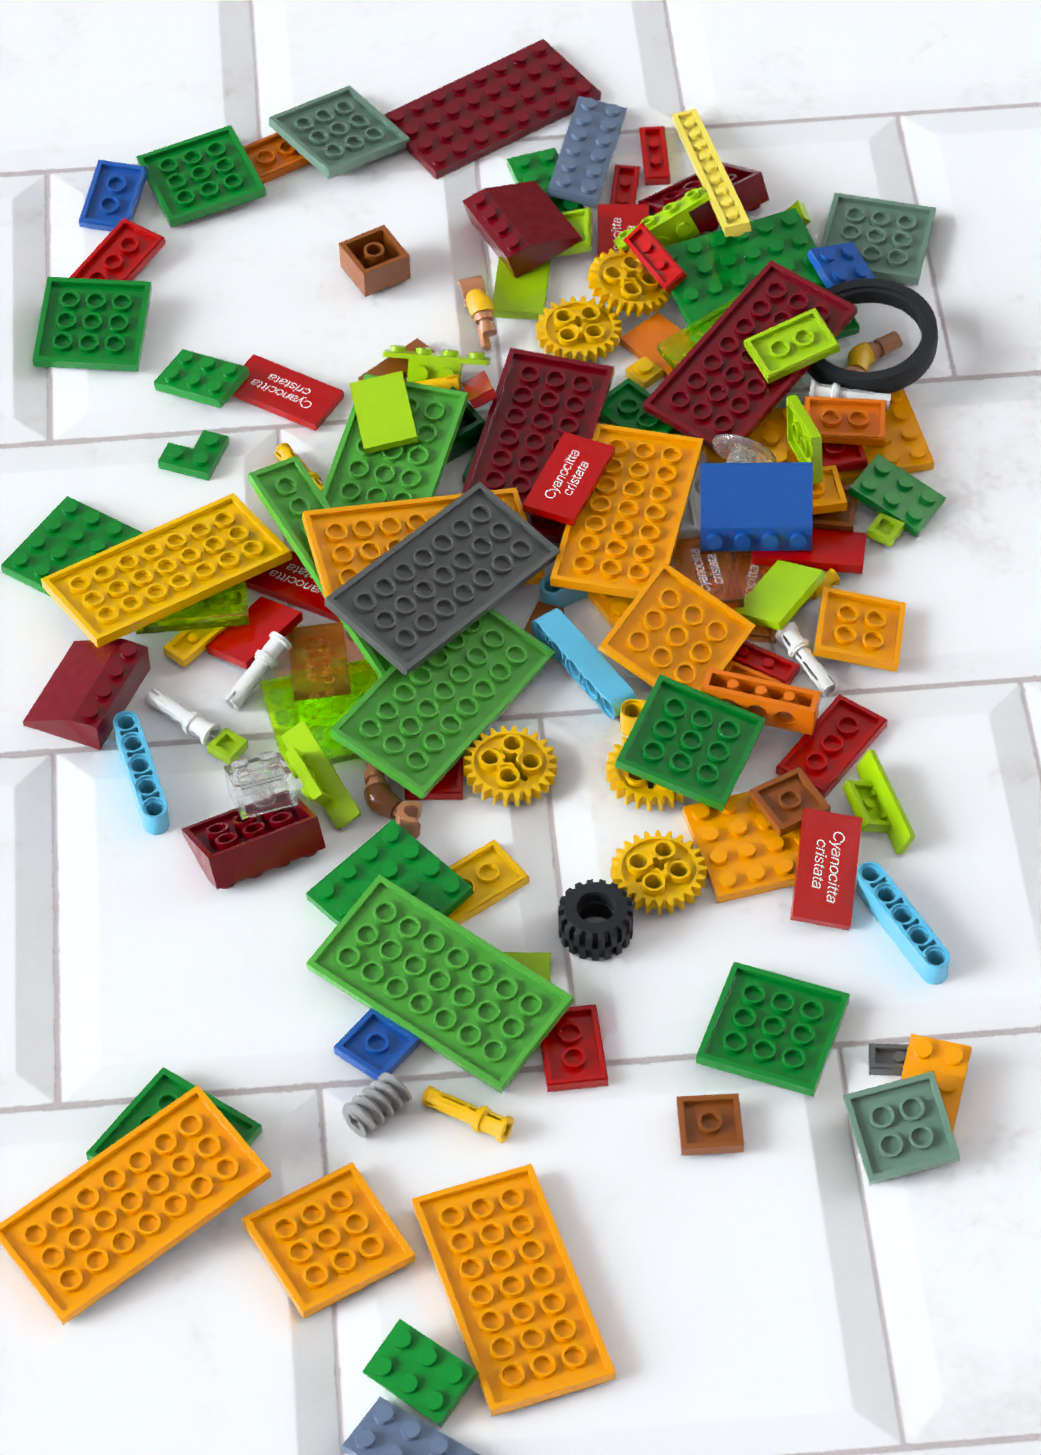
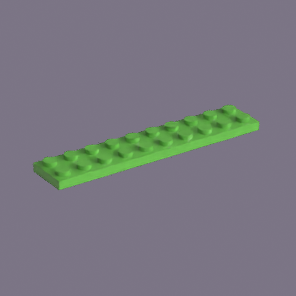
(287, 492)

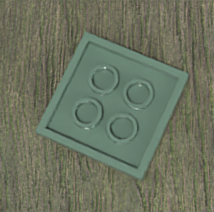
(901, 1128)

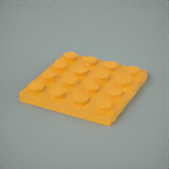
(675, 631)
(741, 848)
(328, 1240)

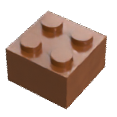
(374, 260)

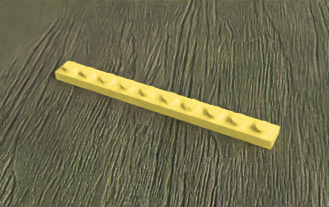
(711, 173)

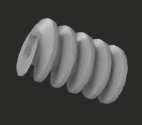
(374, 1102)

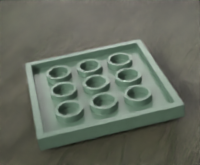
(338, 132)
(885, 232)

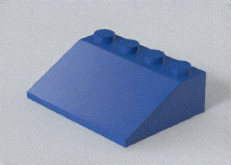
(756, 506)

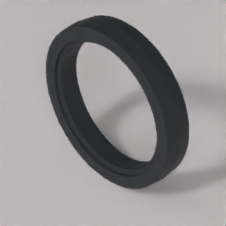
(904, 373)

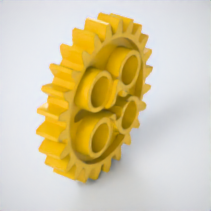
(625, 284)
(578, 330)
(510, 766)
(637, 788)
(661, 864)

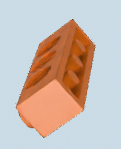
(780, 703)

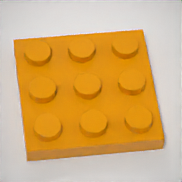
(859, 629)

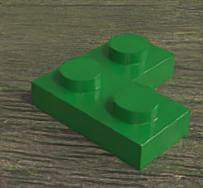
(196, 461)

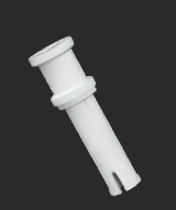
(836, 391)
(800, 650)
(264, 661)
(191, 722)

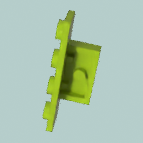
(673, 222)
(429, 365)
(318, 776)
(878, 804)

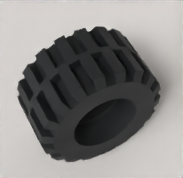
(595, 900)

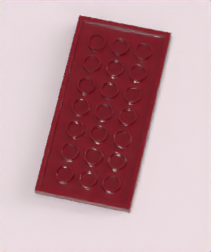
(491, 108)
(717, 381)
(533, 408)

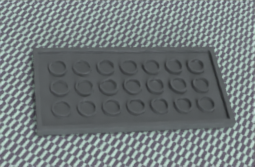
(442, 578)

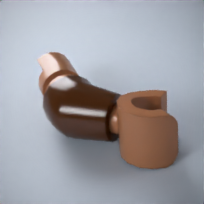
(386, 803)

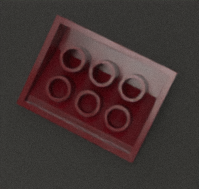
(746, 182)
(520, 225)
(89, 691)
(245, 848)

